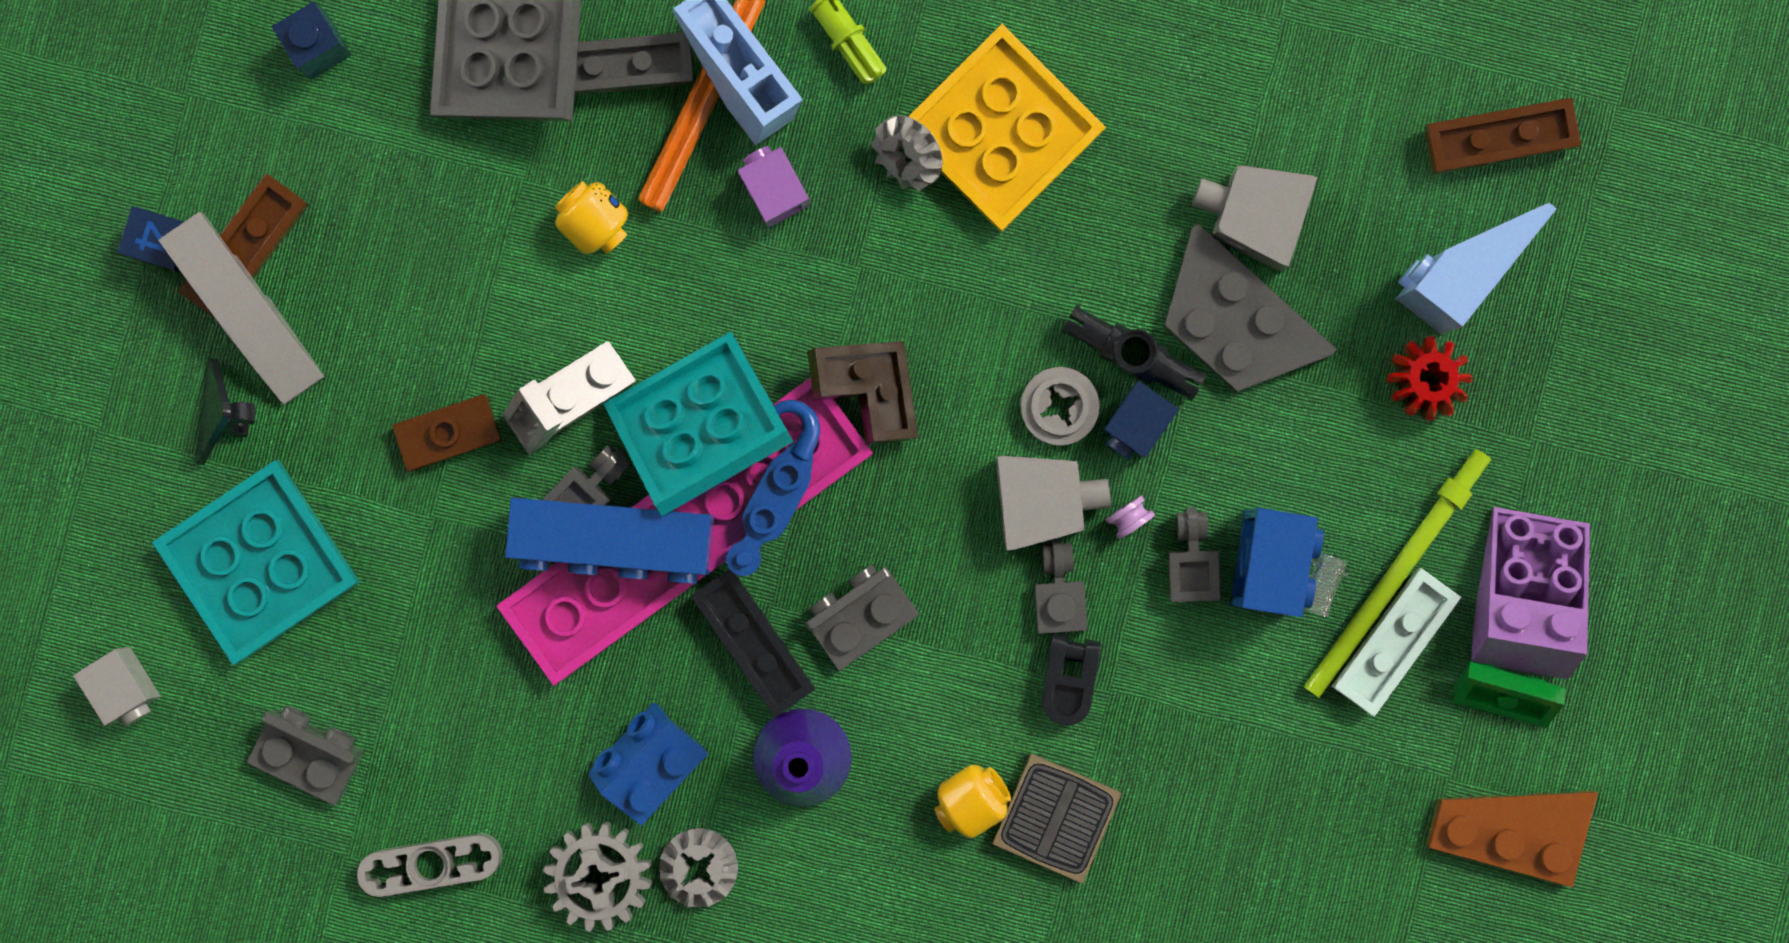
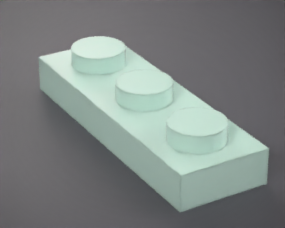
(1396, 641)

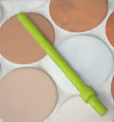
(1453, 496)

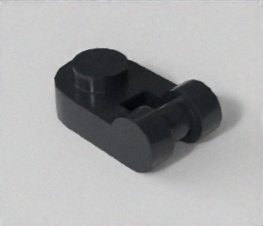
(1069, 697)

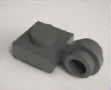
(579, 488)
(1193, 572)
(1060, 603)

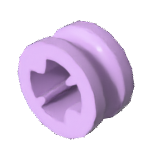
(1130, 517)

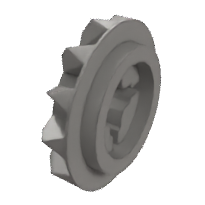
(917, 144)
(1081, 414)
(698, 844)

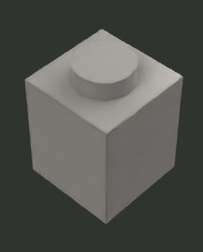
(118, 687)

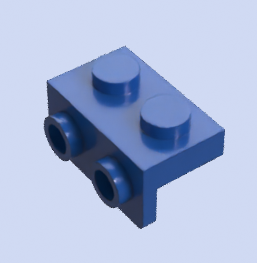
(646, 764)

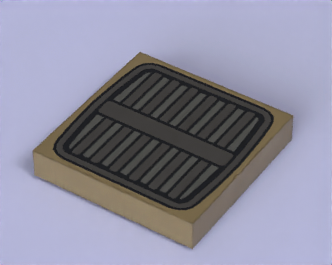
(1056, 818)

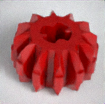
(1439, 364)

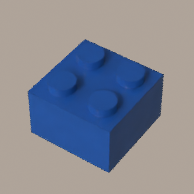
(1276, 562)

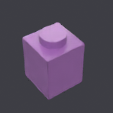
(773, 185)

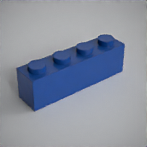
(609, 537)

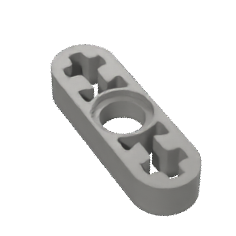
(396, 883)

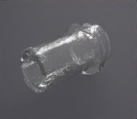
(1328, 574)

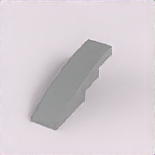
(241, 308)

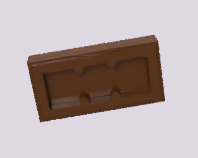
(447, 433)

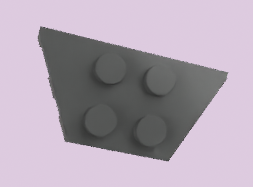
(1236, 319)

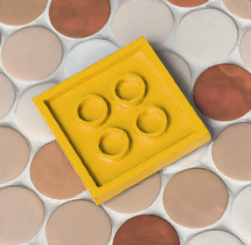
(1005, 127)

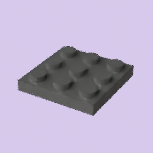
(505, 59)

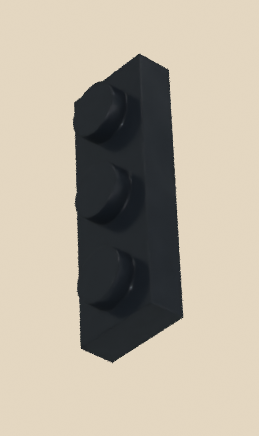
(753, 642)

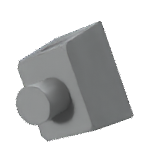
(1258, 212)
(1044, 499)

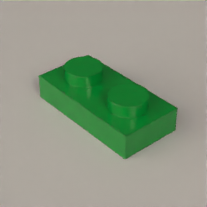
(1509, 694)

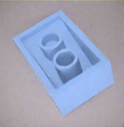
(1456, 281)

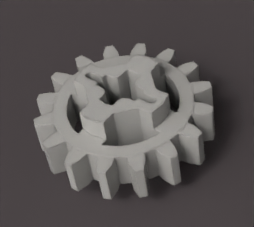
(601, 898)

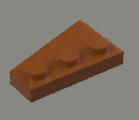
(1520, 833)

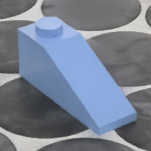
(739, 67)

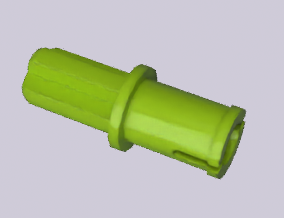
(848, 39)

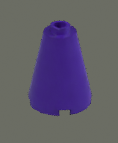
(805, 736)

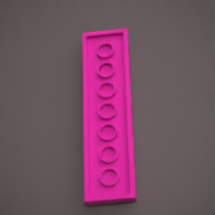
(576, 616)

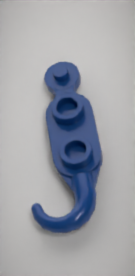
(777, 492)

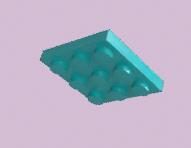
(697, 423)
(256, 562)

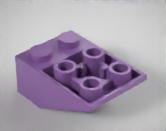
(1533, 594)

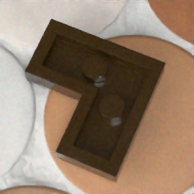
(876, 376)

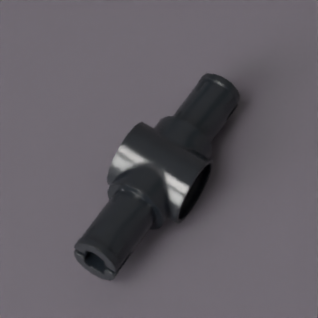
(1157, 365)

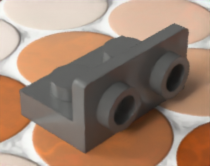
(860, 617)
(305, 754)

